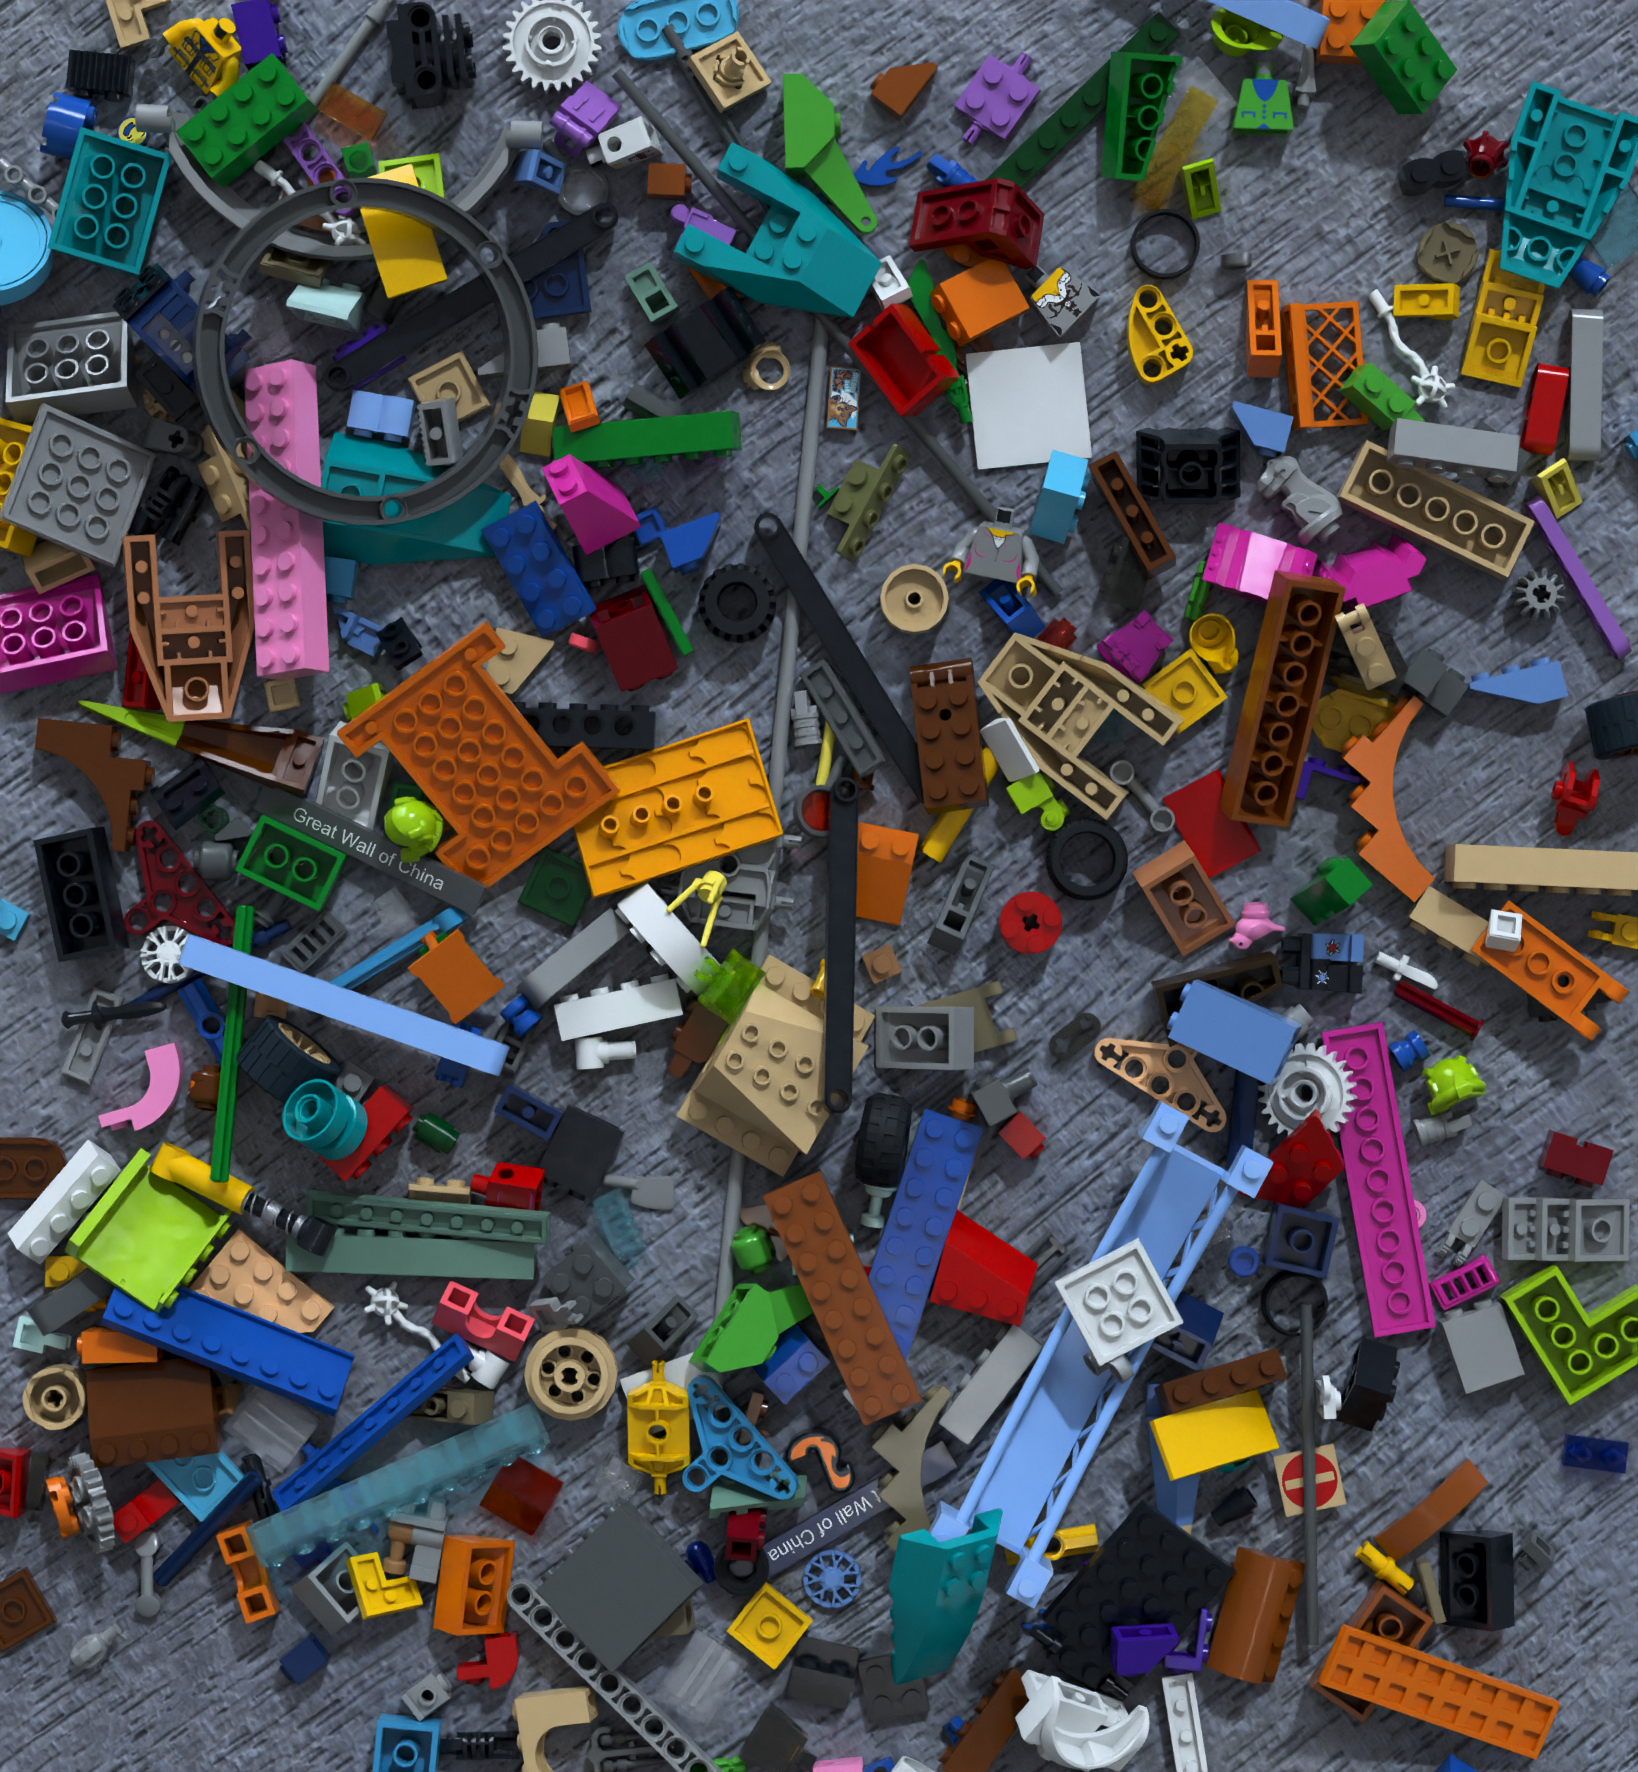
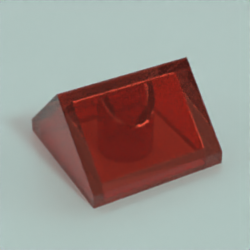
(522, 1494)

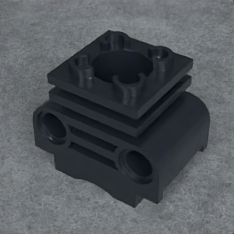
(429, 54)

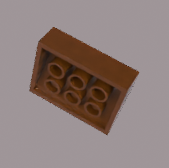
(152, 1412)

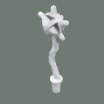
(343, 231)
(1430, 386)
(386, 1303)

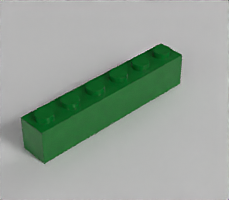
(651, 438)

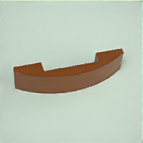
(1432, 1512)

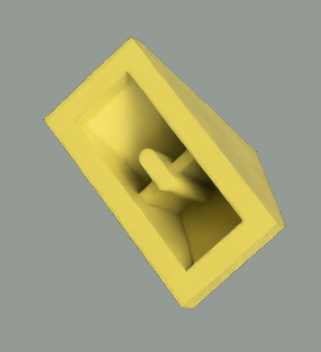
(538, 426)
(1557, 488)

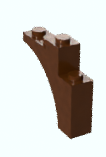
(117, 779)

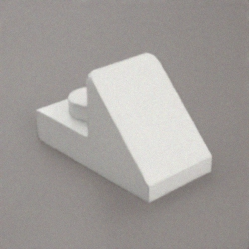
(890, 285)

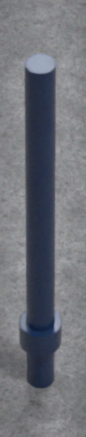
(260, 938)

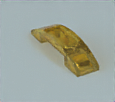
(1174, 147)

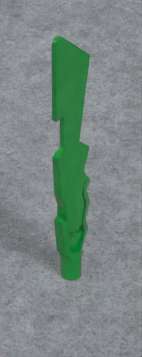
(921, 286)

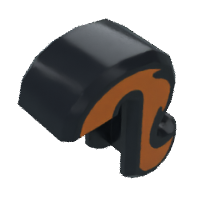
(828, 1450)

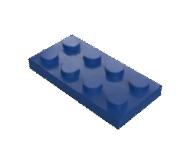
(538, 569)

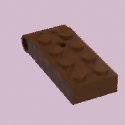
(953, 748)

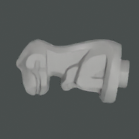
(1308, 503)

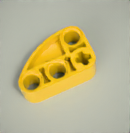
(1147, 345)

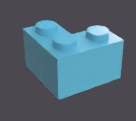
(1060, 497)

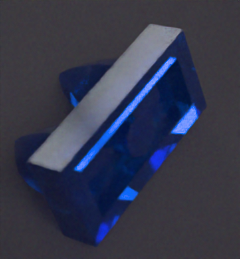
(1595, 1453)

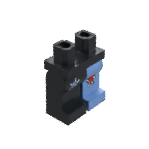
(1314, 960)

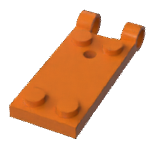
(1539, 964)

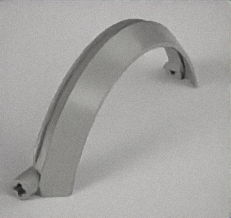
(238, 212)

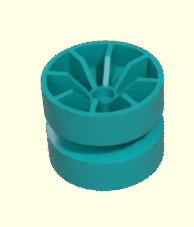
(325, 1119)

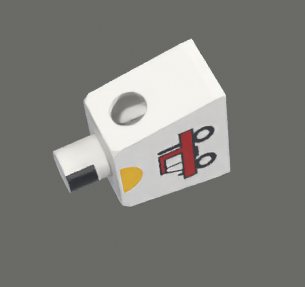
(637, 143)

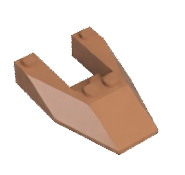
(192, 642)

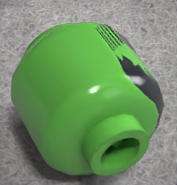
(753, 1249)

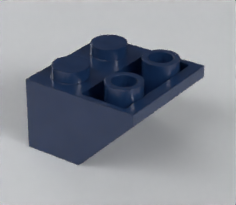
(1194, 1338)

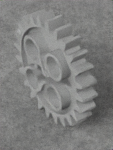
(96, 1518)

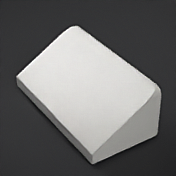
(1009, 749)

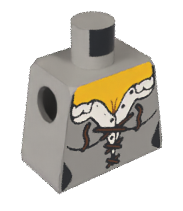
(1060, 299)

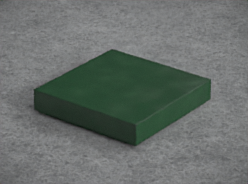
(556, 887)

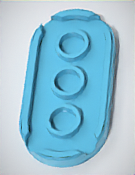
(695, 21)

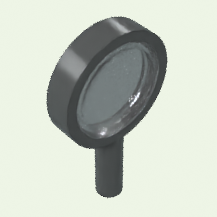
(581, 186)

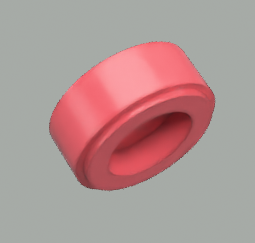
(584, 643)

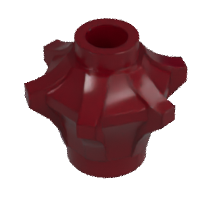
(1484, 155)

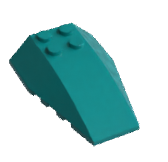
(1561, 182)
(938, 1595)

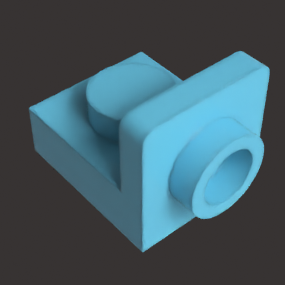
(12, 919)

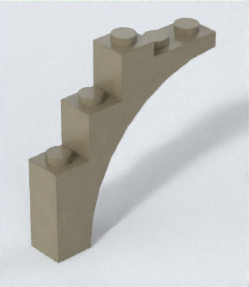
(904, 1450)

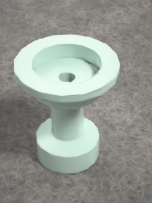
(872, 1217)

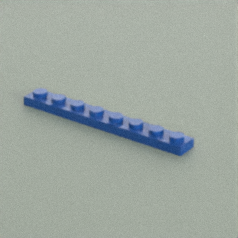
(374, 1423)

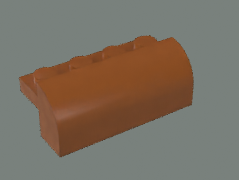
(1255, 1616)

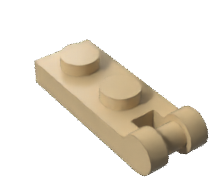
(1365, 647)

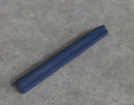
(208, 1528)

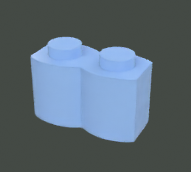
(381, 415)

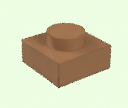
(881, 963)

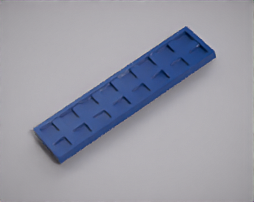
(921, 1219)

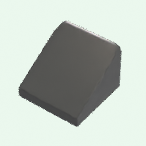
(234, 830)

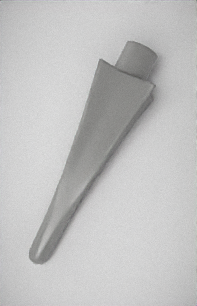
(1305, 84)

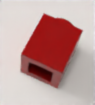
(1022, 1136)

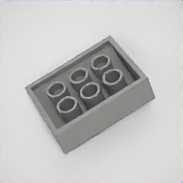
(71, 366)

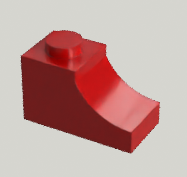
(144, 1510)

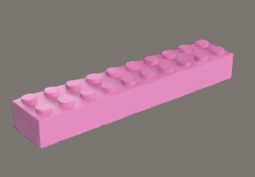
(285, 542)

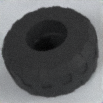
(883, 1140)

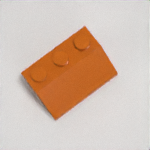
(473, 1585)

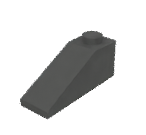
(961, 904)

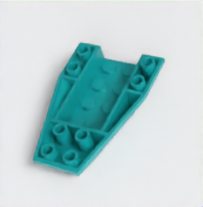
(384, 468)

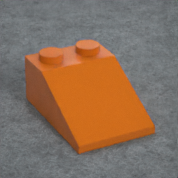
(883, 871)

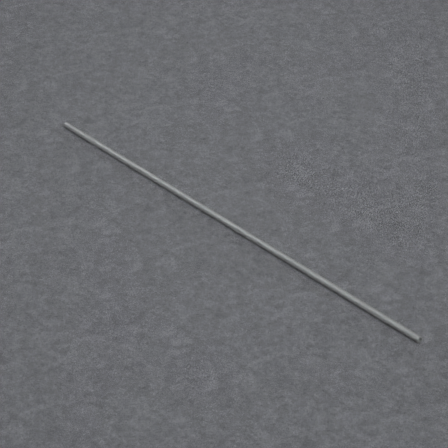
(777, 771)

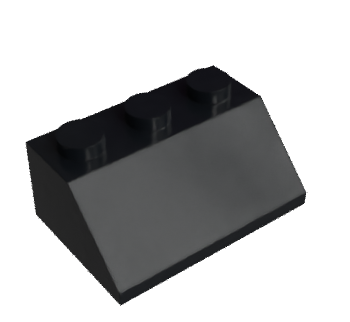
(1477, 1579)

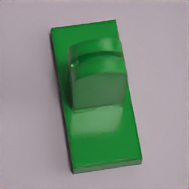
(827, 496)

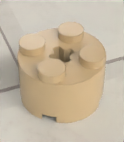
(54, 1413)

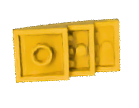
(401, 246)
(1502, 325)
(1214, 1435)

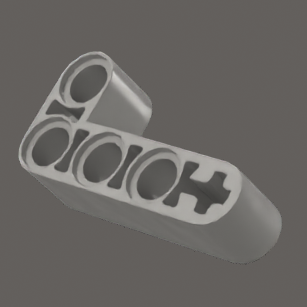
(573, 958)

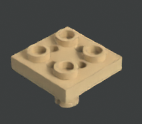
(736, 69)

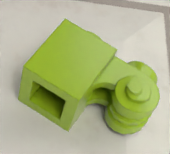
(1036, 792)

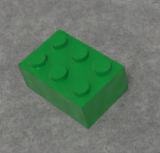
(1403, 57)
(292, 863)

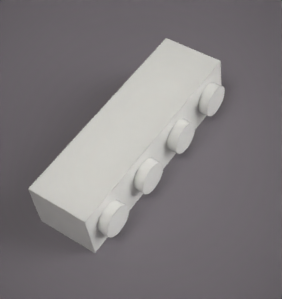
(619, 1008)
(64, 1202)

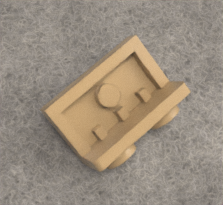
(452, 1192)

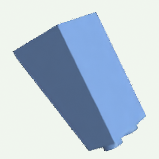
(1233, 1031)

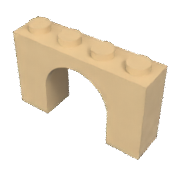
(547, 1709)

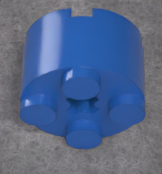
(64, 122)

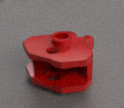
(1573, 798)

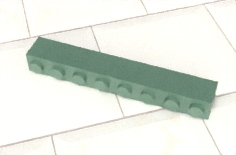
(416, 1256)

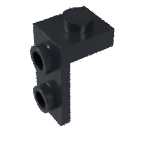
(400, 643)

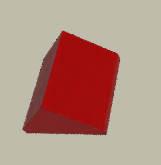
(13, 1481)

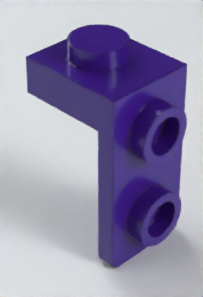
(1318, 766)
(1180, 1661)

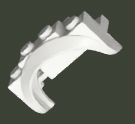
(1065, 1719)

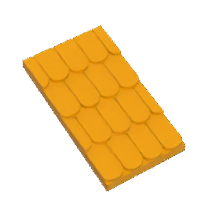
(678, 810)

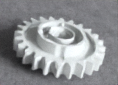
(558, 65)
(1328, 1085)

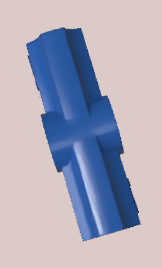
(202, 1005)

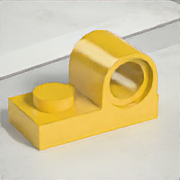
(1427, 300)

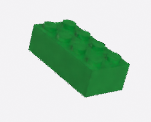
(247, 120)

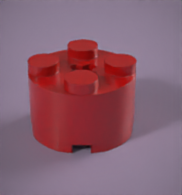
(1047, 917)

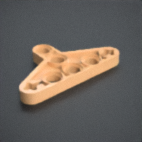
(1155, 1063)

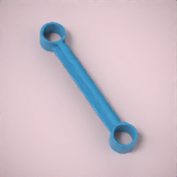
(399, 949)

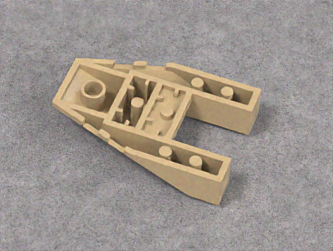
(1060, 704)

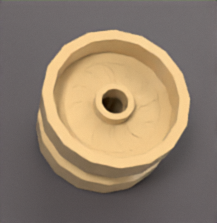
(900, 612)

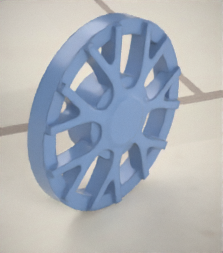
(832, 1578)

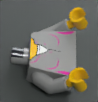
(997, 553)

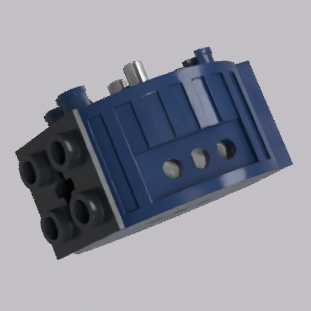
(165, 316)

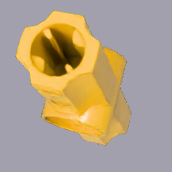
(1071, 1542)

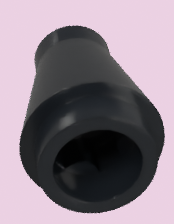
(1234, 1506)

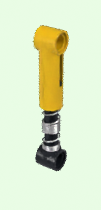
(182, 1168)

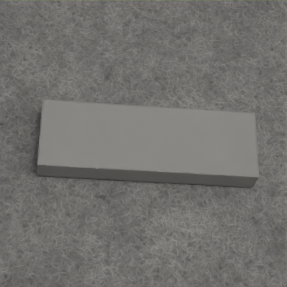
(89, 1042)

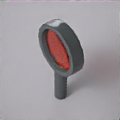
(811, 805)

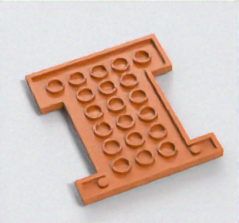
(481, 761)

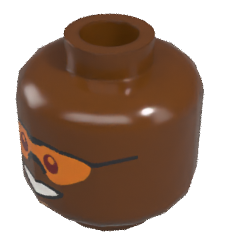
(205, 1088)

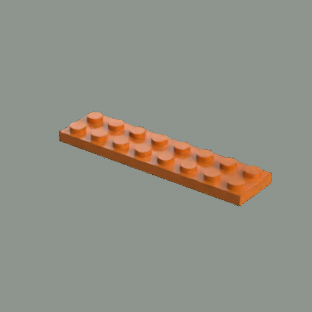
(1439, 1691)

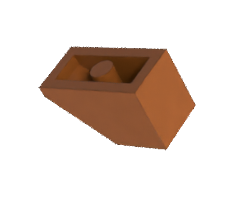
(901, 87)

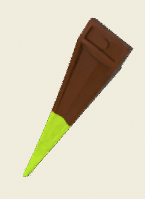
(260, 753)

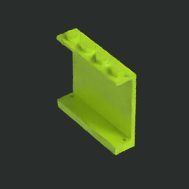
(147, 1235)

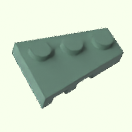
(734, 1496)

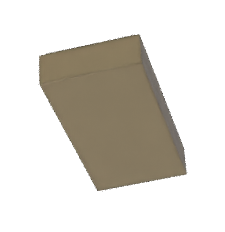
(1429, 1590)

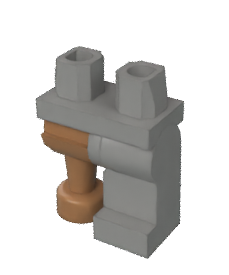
(424, 1531)

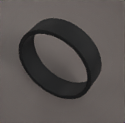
(1169, 212)

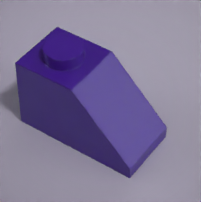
(1140, 1647)

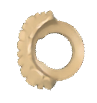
(752, 376)

